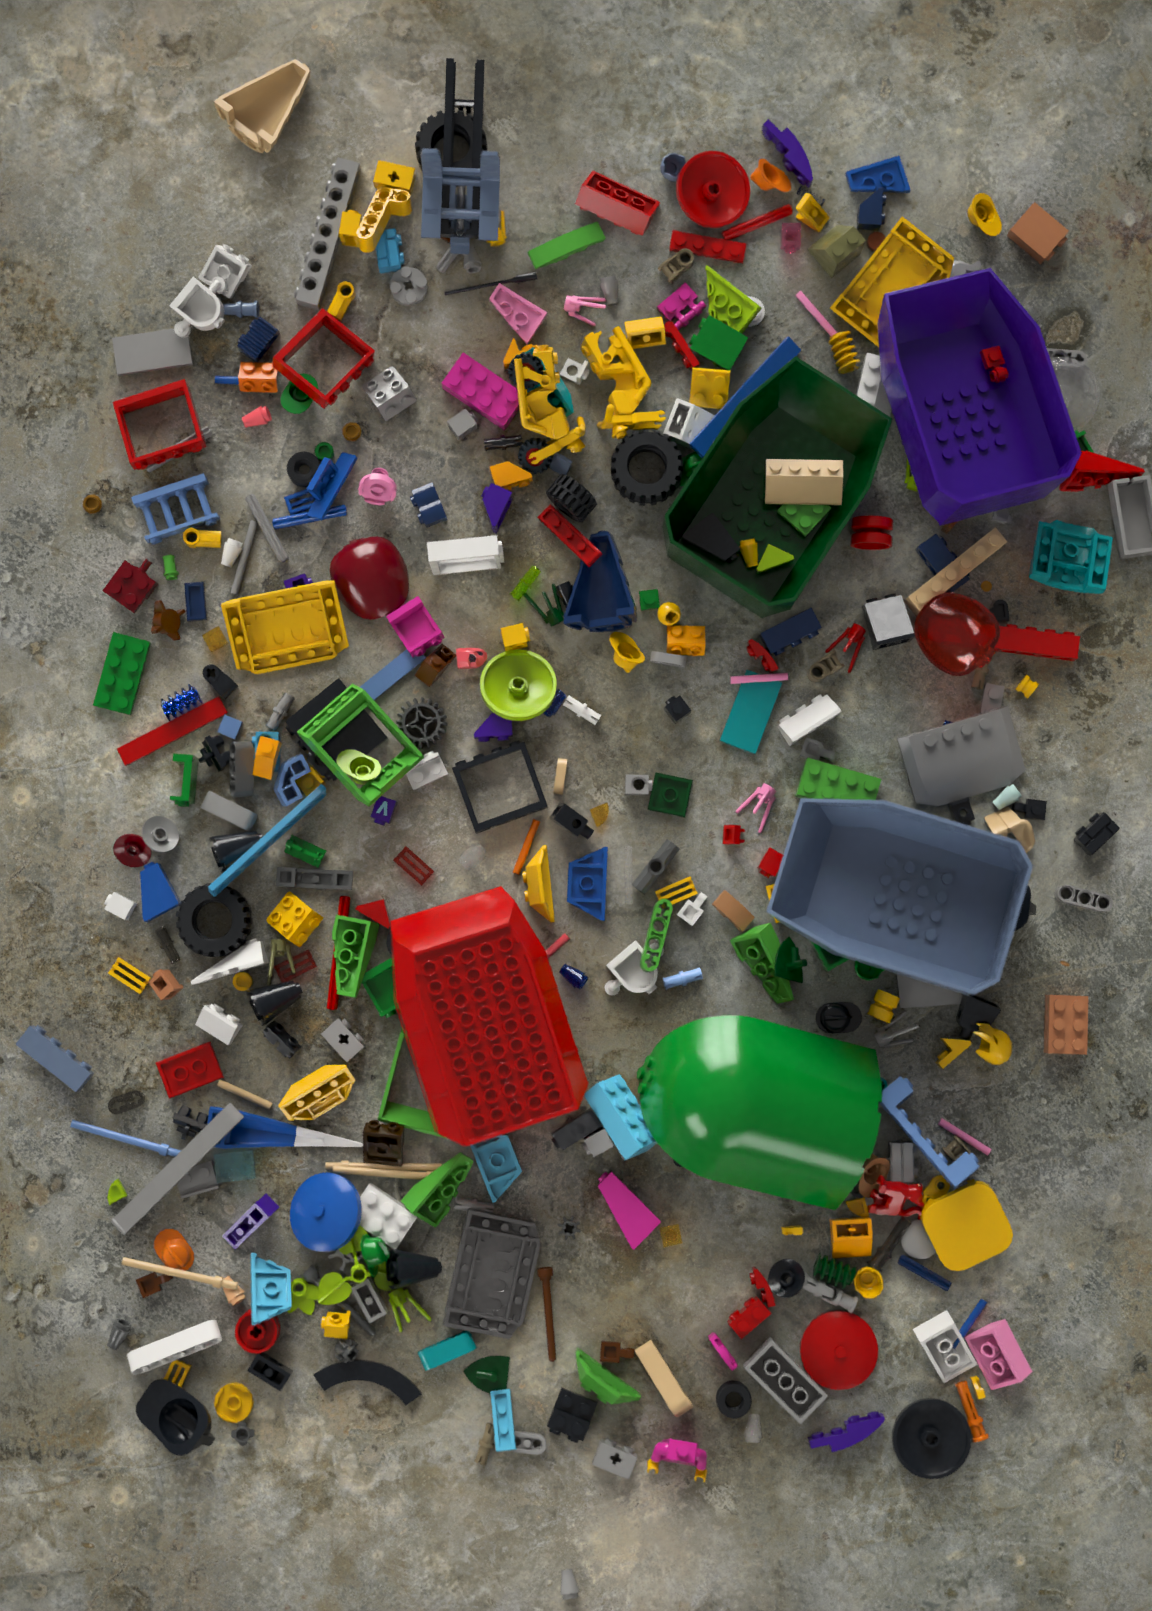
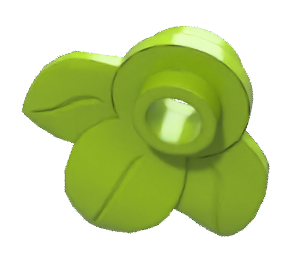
(303, 1299)

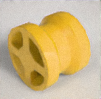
(1026, 686)

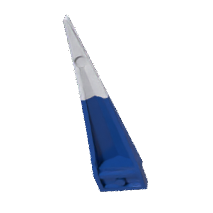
(267, 1132)

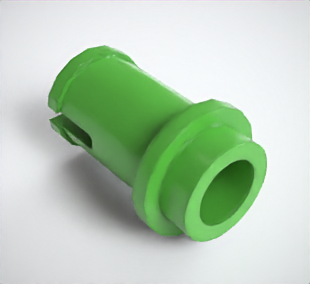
(170, 567)

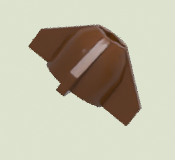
(166, 620)

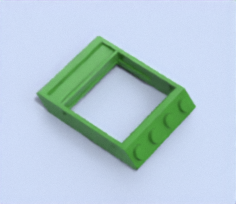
(334, 718)

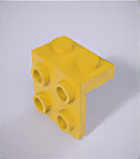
(294, 919)

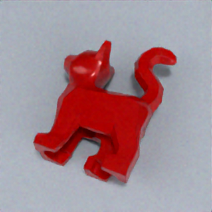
(893, 1198)

